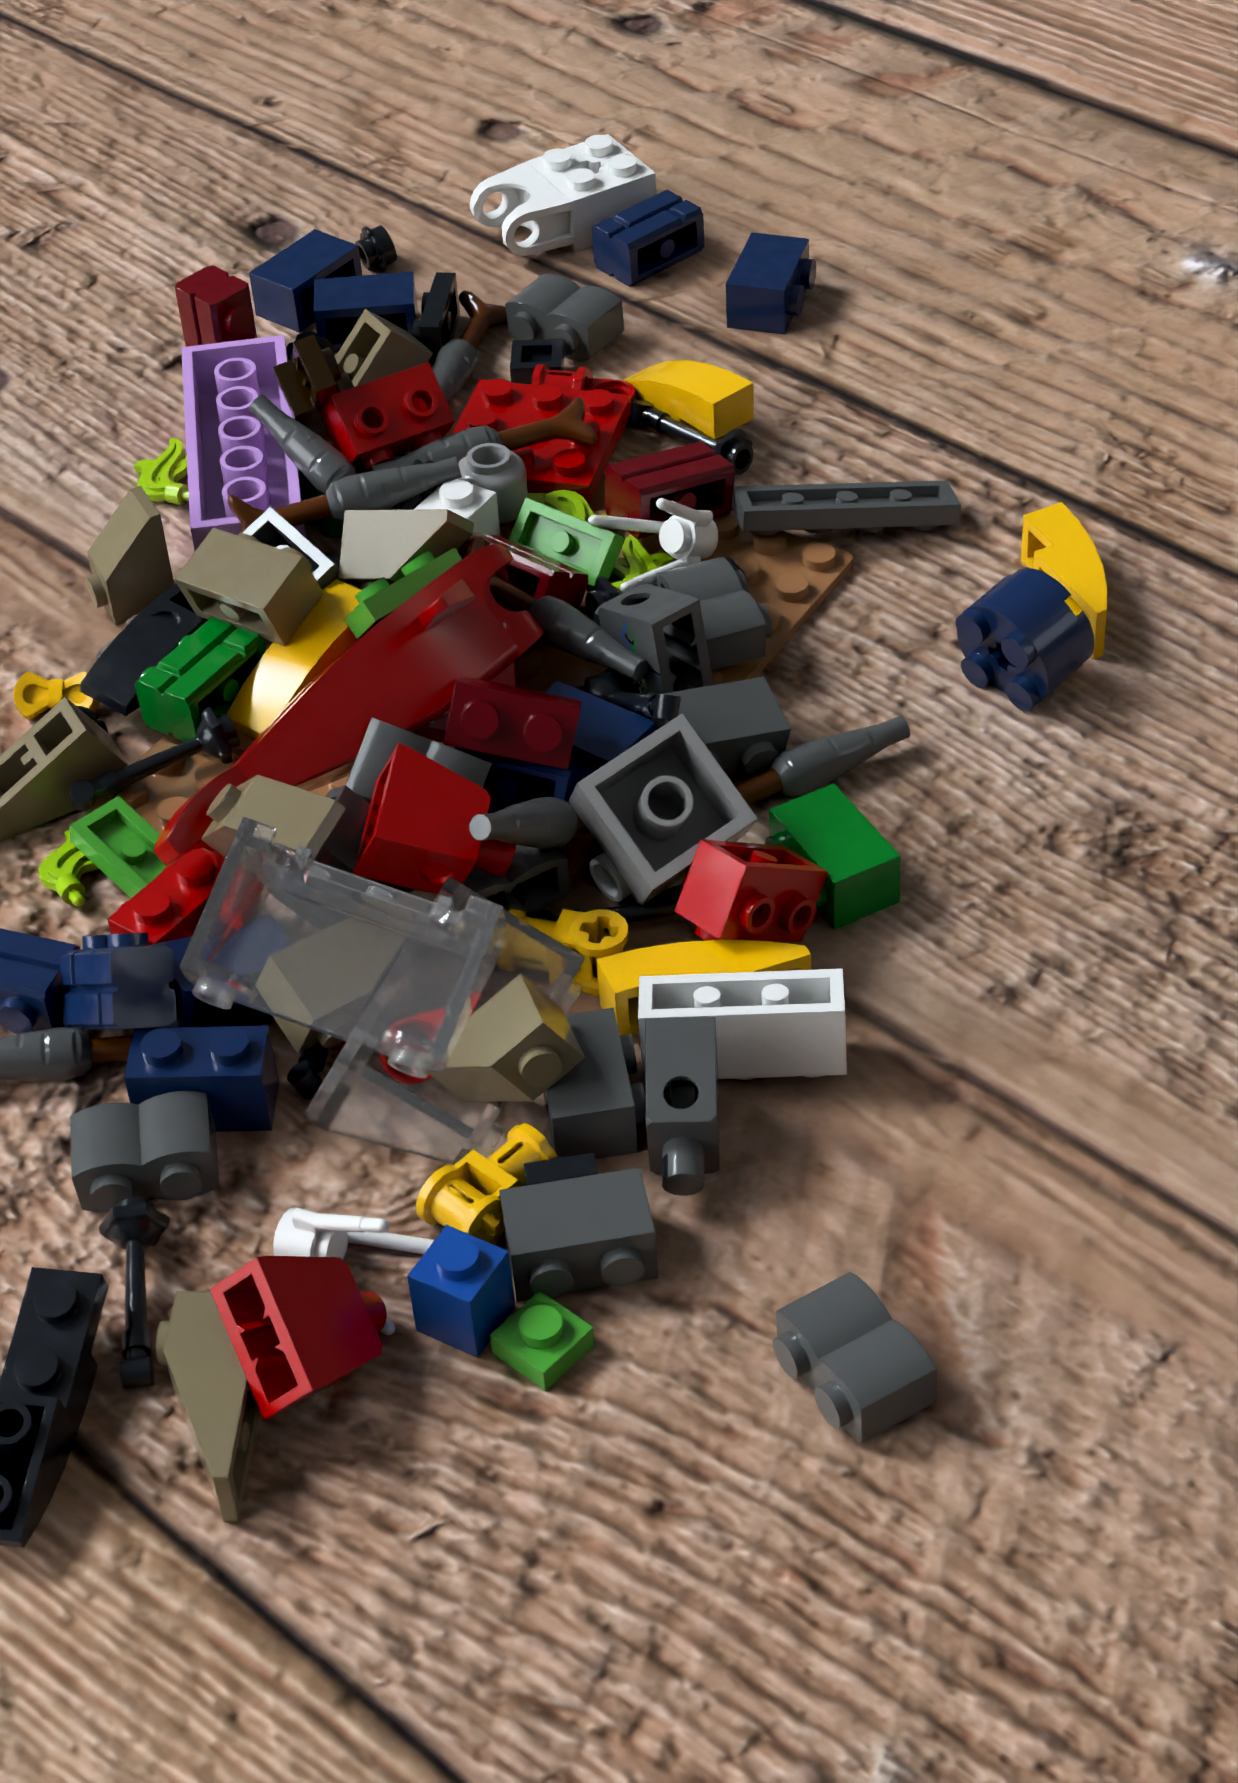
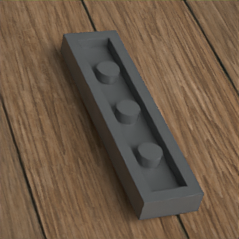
(845, 505)

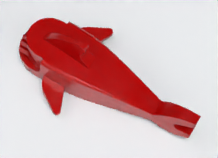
(393, 673)

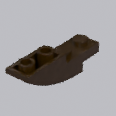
(309, 382)

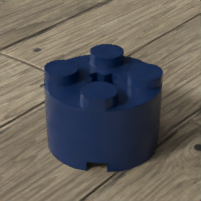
(1023, 638)

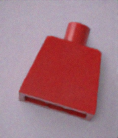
(421, 826)
(298, 1326)

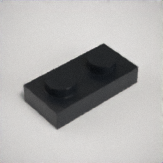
(439, 314)

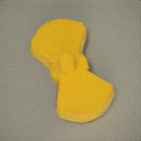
(36, 694)

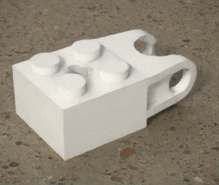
(564, 194)

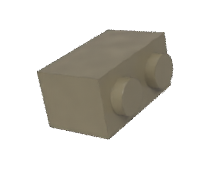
(250, 584)

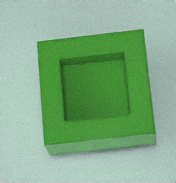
(542, 1340)

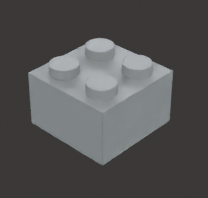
(658, 805)

